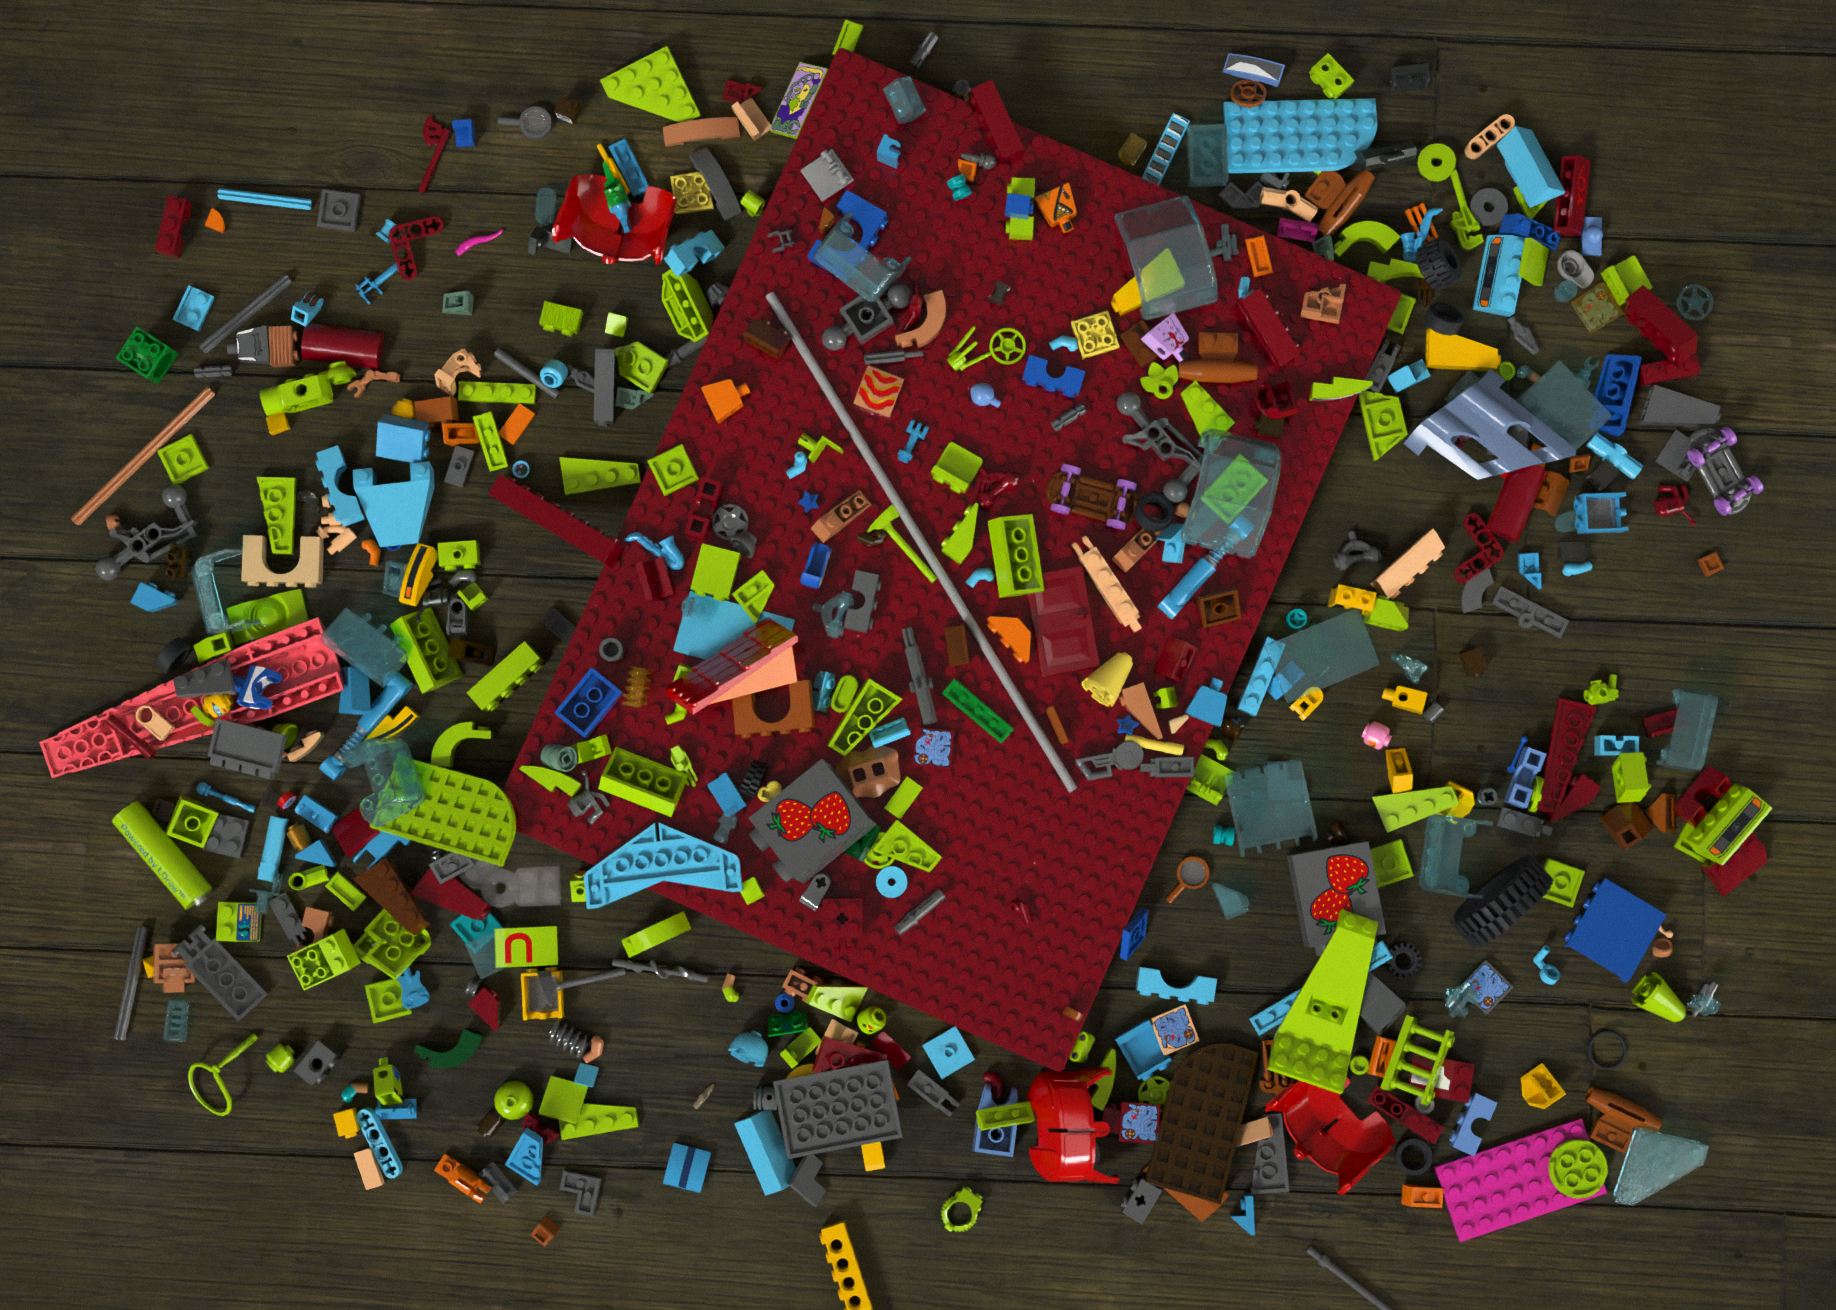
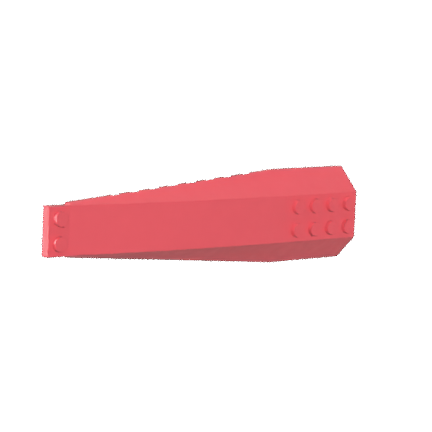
(296, 653)

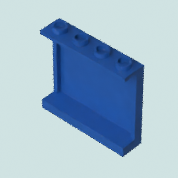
(1614, 929)

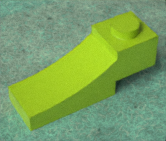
(1396, 269)

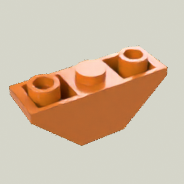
(1013, 635)

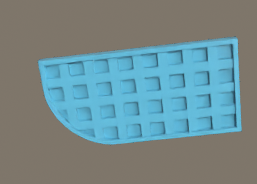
(1298, 134)

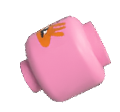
(1376, 735)

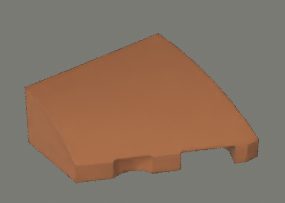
(1324, 304)

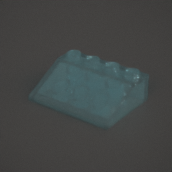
(1565, 405)

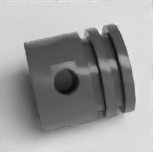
(612, 650)
(761, 1098)

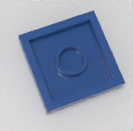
(1134, 934)

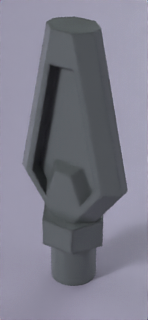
(1524, 335)
(582, 378)

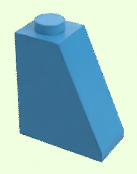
(356, 696)

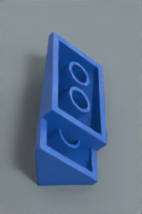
(1616, 390)

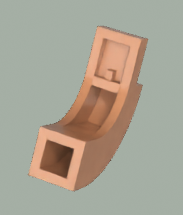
(932, 326)

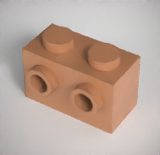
(799, 983)

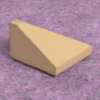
(1176, 723)

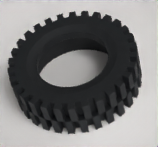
(1504, 901)

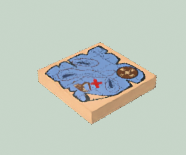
(1174, 1029)

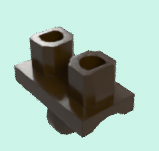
(178, 561)

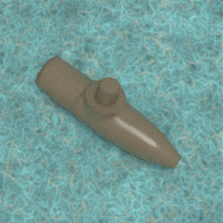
(703, 1096)

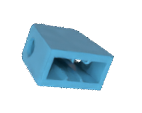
(1208, 703)

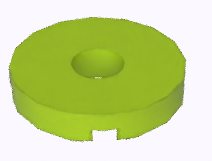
(1432, 152)

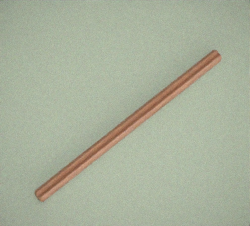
(135, 463)

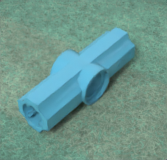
(1615, 455)

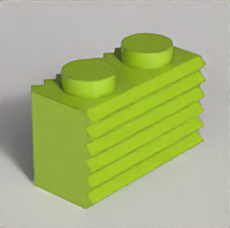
(561, 318)

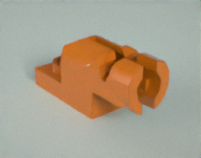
(462, 1177)

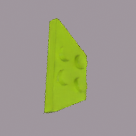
(1382, 421)

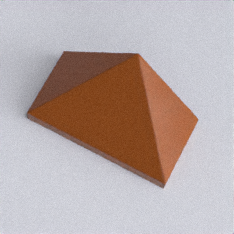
(1662, 813)

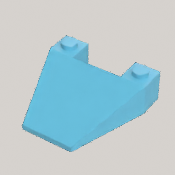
(396, 509)

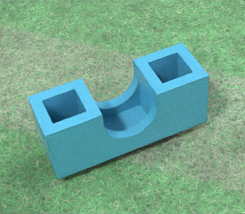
(683, 256)

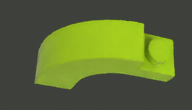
(1368, 231)
(447, 743)
(656, 934)

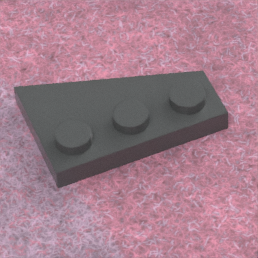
(212, 679)

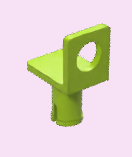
(817, 447)

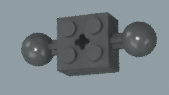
(864, 330)

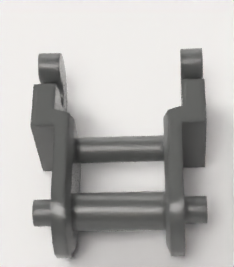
(787, 233)

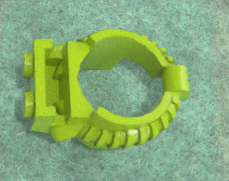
(968, 1197)

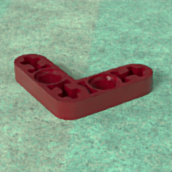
(404, 242)
(1484, 555)

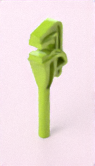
(1464, 221)

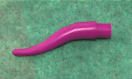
(467, 244)

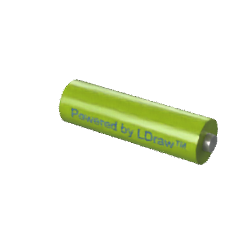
(162, 855)

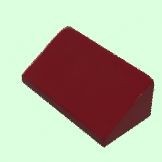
(895, 1052)

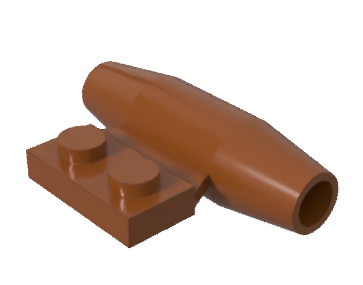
(1337, 197)
(1217, 361)
(1619, 1119)

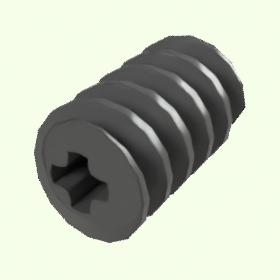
(569, 1039)

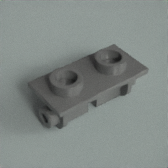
(500, 1184)

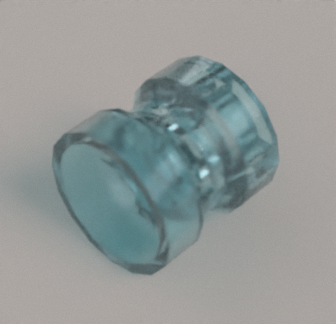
(1569, 291)

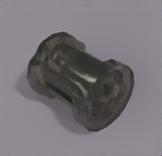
(999, 293)

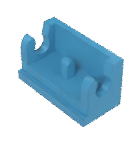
(886, 153)
(316, 813)

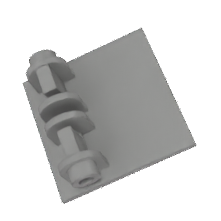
(827, 175)

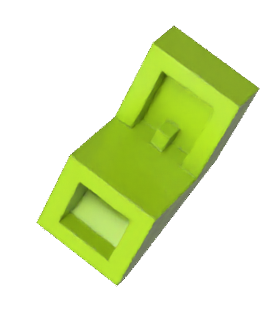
(592, 749)

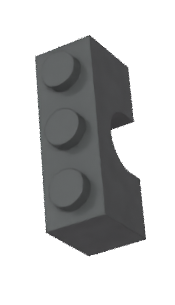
(860, 619)

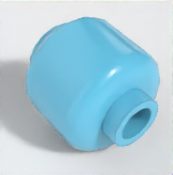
(553, 373)

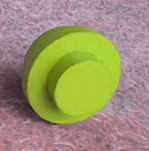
(1506, 370)

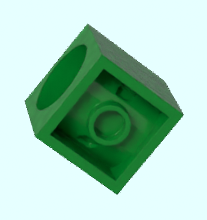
(147, 355)

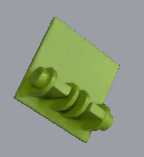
(1208, 780)

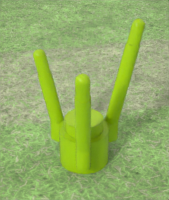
(957, 360)

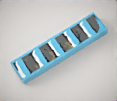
(1166, 149)

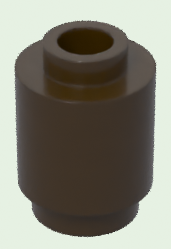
(490, 1123)

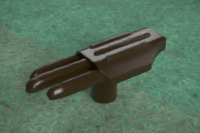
(1423, 285)

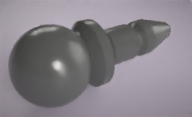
(988, 161)

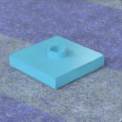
(948, 1052)

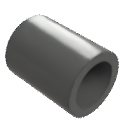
(1433, 712)

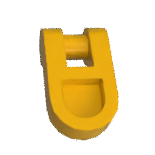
(1311, 700)

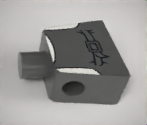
(252, 346)

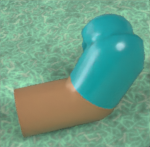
(352, 1089)

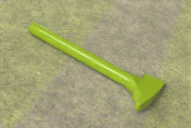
(884, 522)

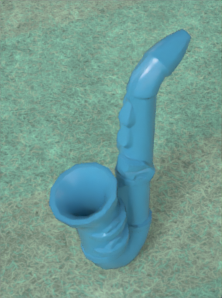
(1411, 244)
(672, 555)

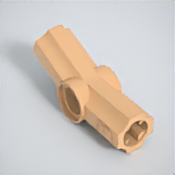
(1277, 198)

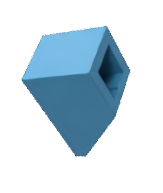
(151, 599)

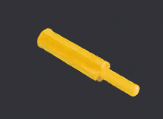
(613, 167)

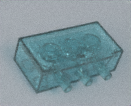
(365, 646)

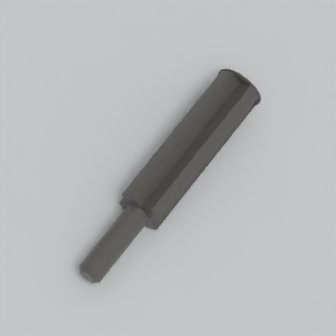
(890, 356)

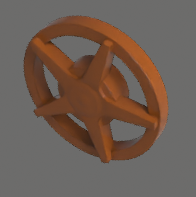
(1248, 93)

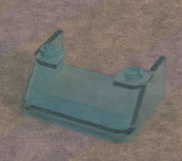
(855, 264)
(207, 595)
(1690, 730)
(1443, 854)

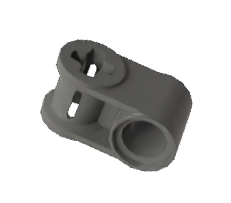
(457, 619)
(814, 894)

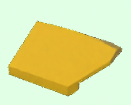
(1465, 798)
(1540, 1087)

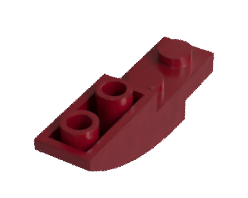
(1405, 1114)

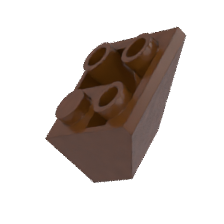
(1626, 824)

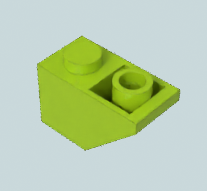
(214, 647)

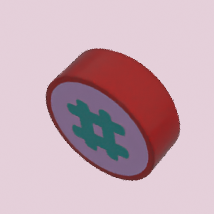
(286, 800)

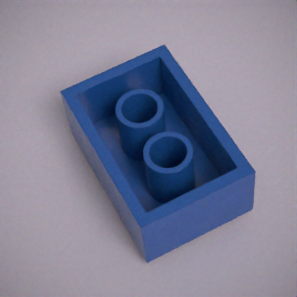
(589, 702)

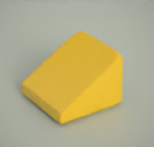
(277, 423)

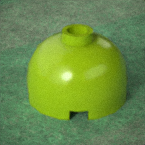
(513, 1100)

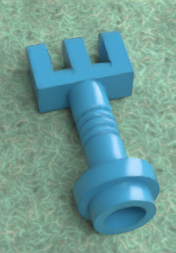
(904, 455)

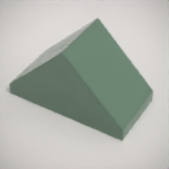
(458, 303)

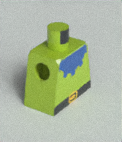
(387, 1083)

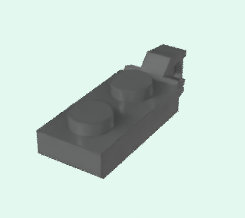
(1170, 767)
(1522, 823)

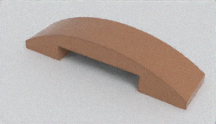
(700, 130)

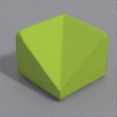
(751, 891)

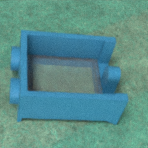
(1599, 513)

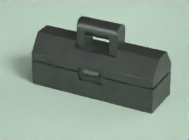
(1385, 155)

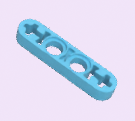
(376, 1144)

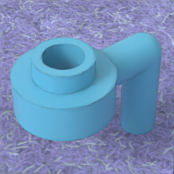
(1548, 973)

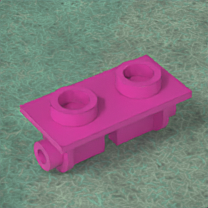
(1297, 230)

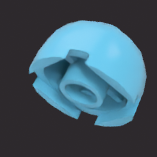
(749, 1048)

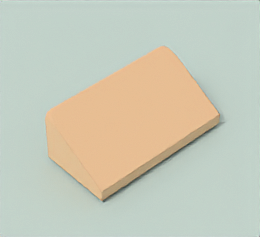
(1254, 1131)
(369, 1168)

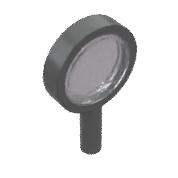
(534, 122)

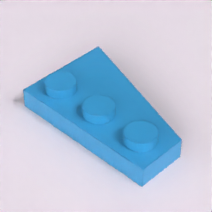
(527, 1156)

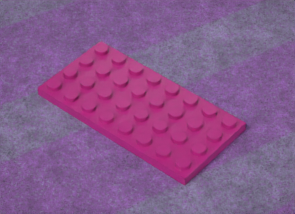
(1506, 1182)

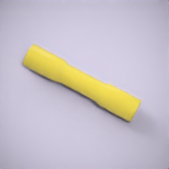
(1166, 747)

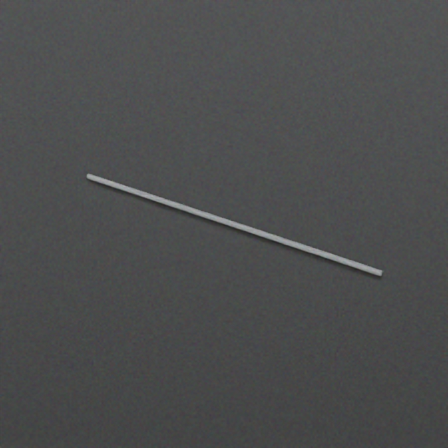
(921, 542)

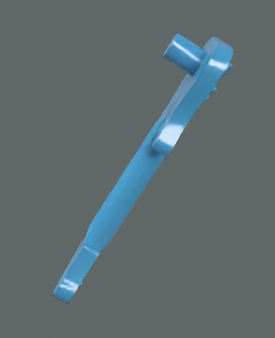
(413, 992)

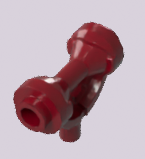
(986, 496)

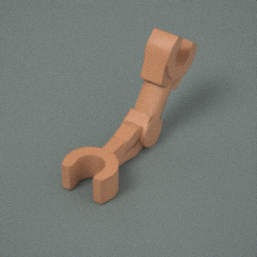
(369, 376)

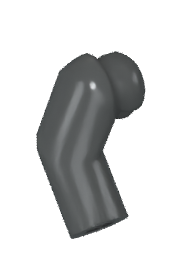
(463, 575)

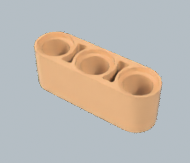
(1496, 130)

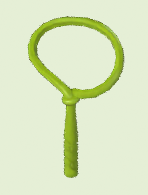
(215, 1069)

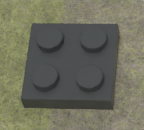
(227, 836)

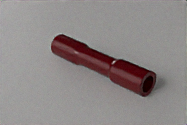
(120, 728)

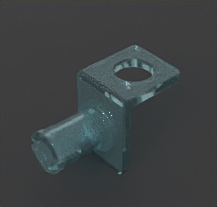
(263, 896)

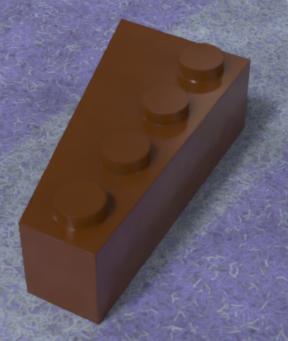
(391, 892)

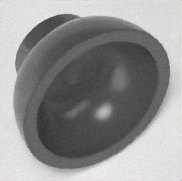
(744, 544)

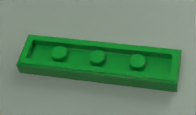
(977, 711)

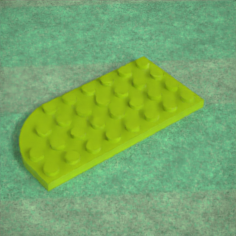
(458, 816)

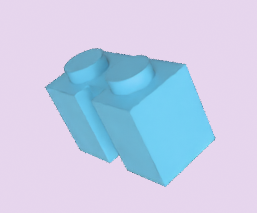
(1609, 746)

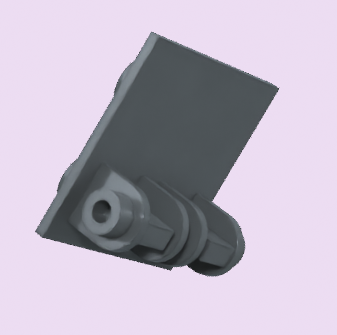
(1675, 456)

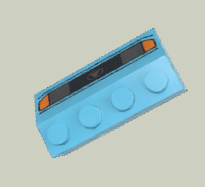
(1499, 276)

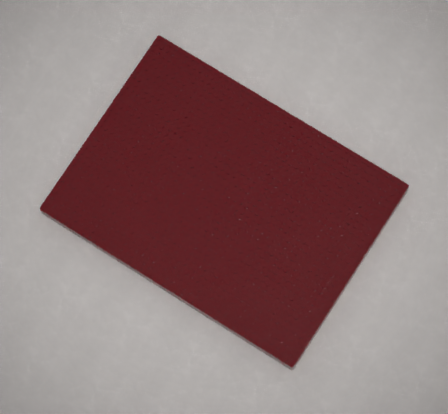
(1002, 808)

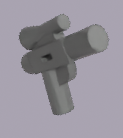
(1226, 245)

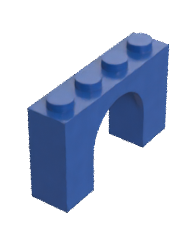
(865, 214)

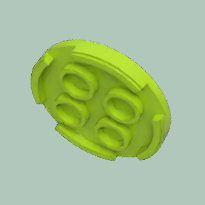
(1577, 1168)

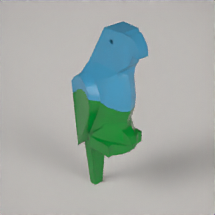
(617, 199)

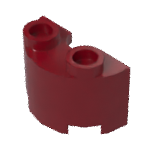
(532, 1122)

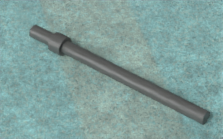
(1324, 1261)

